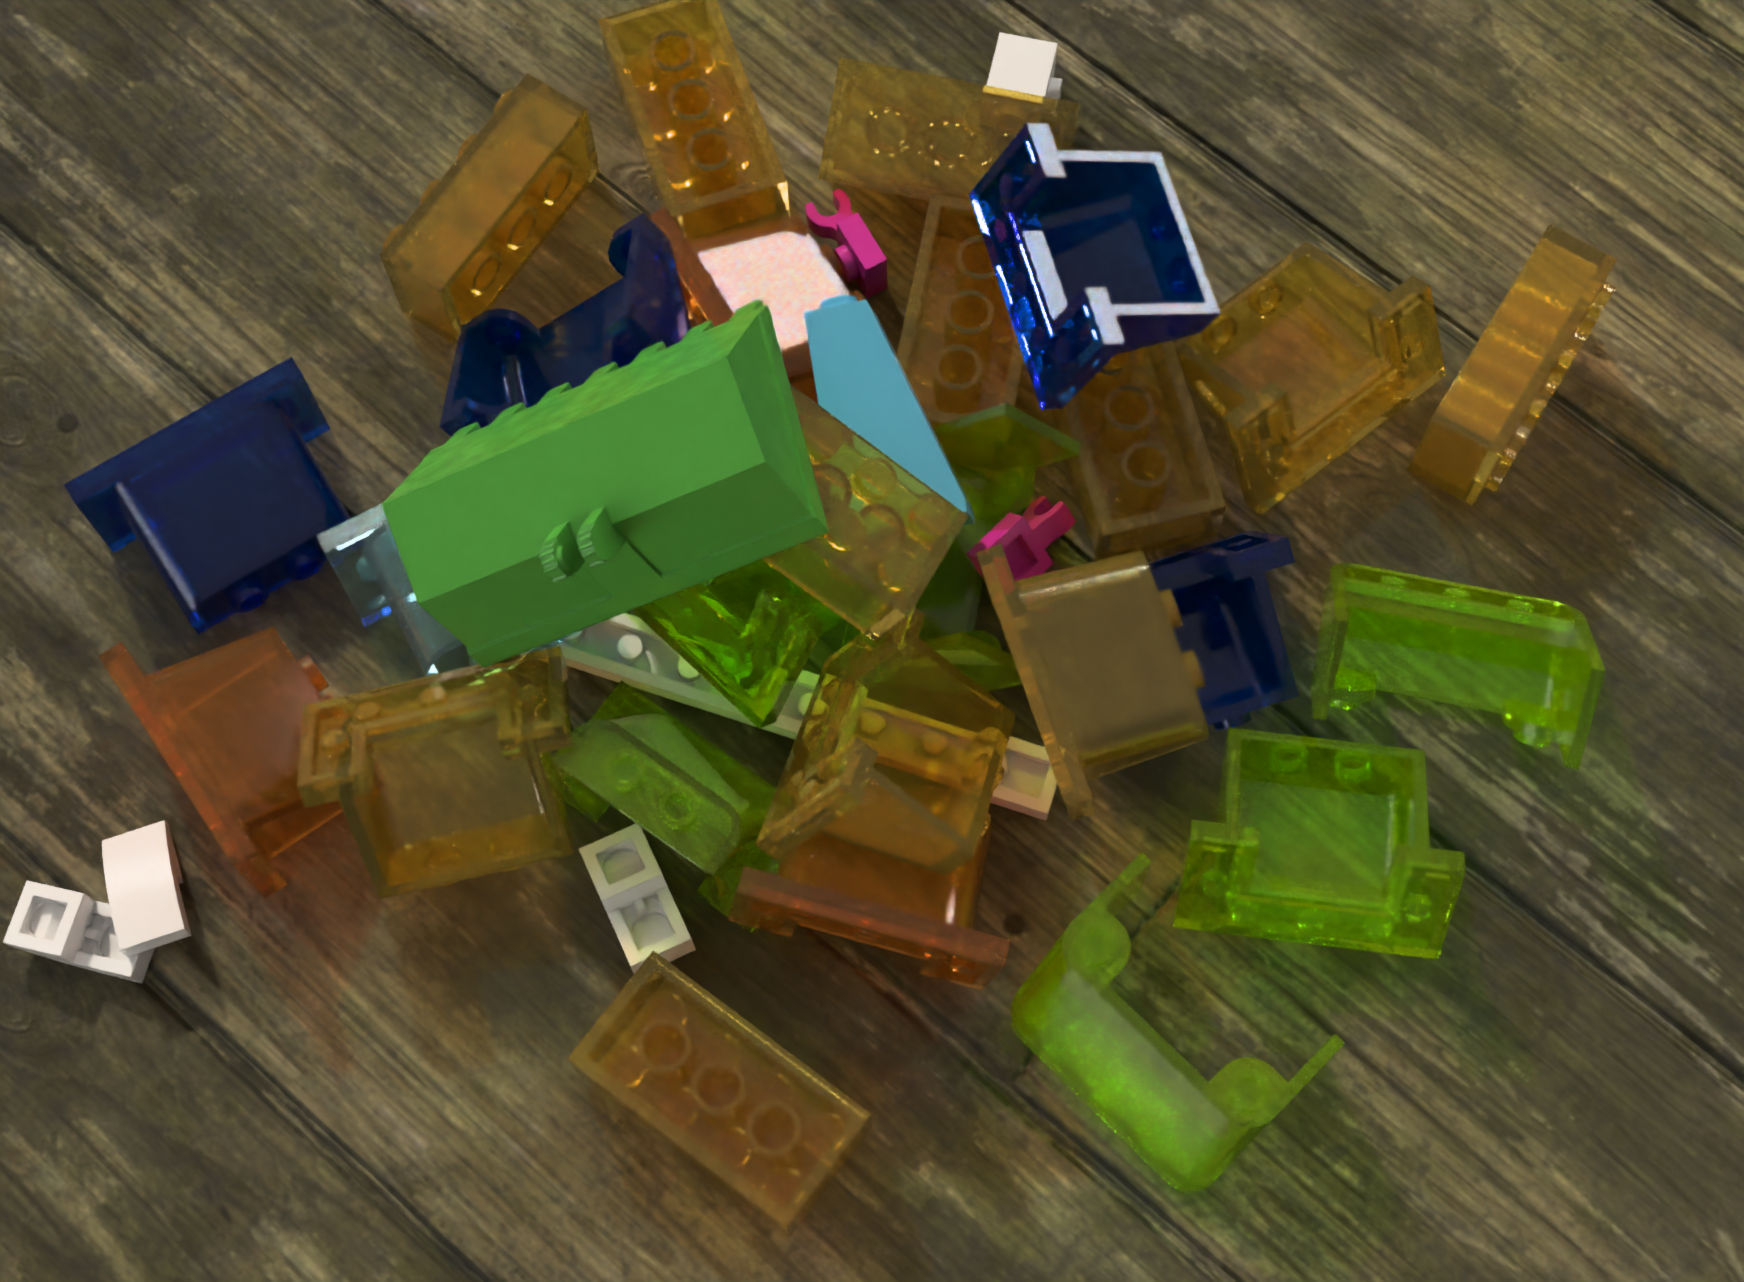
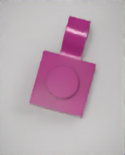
(857, 249)
(1027, 537)

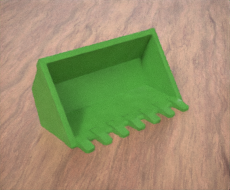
(610, 492)

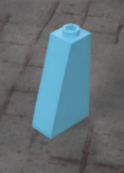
(870, 393)

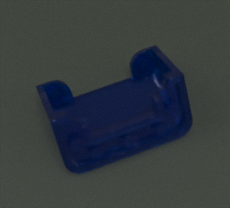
(511, 361)

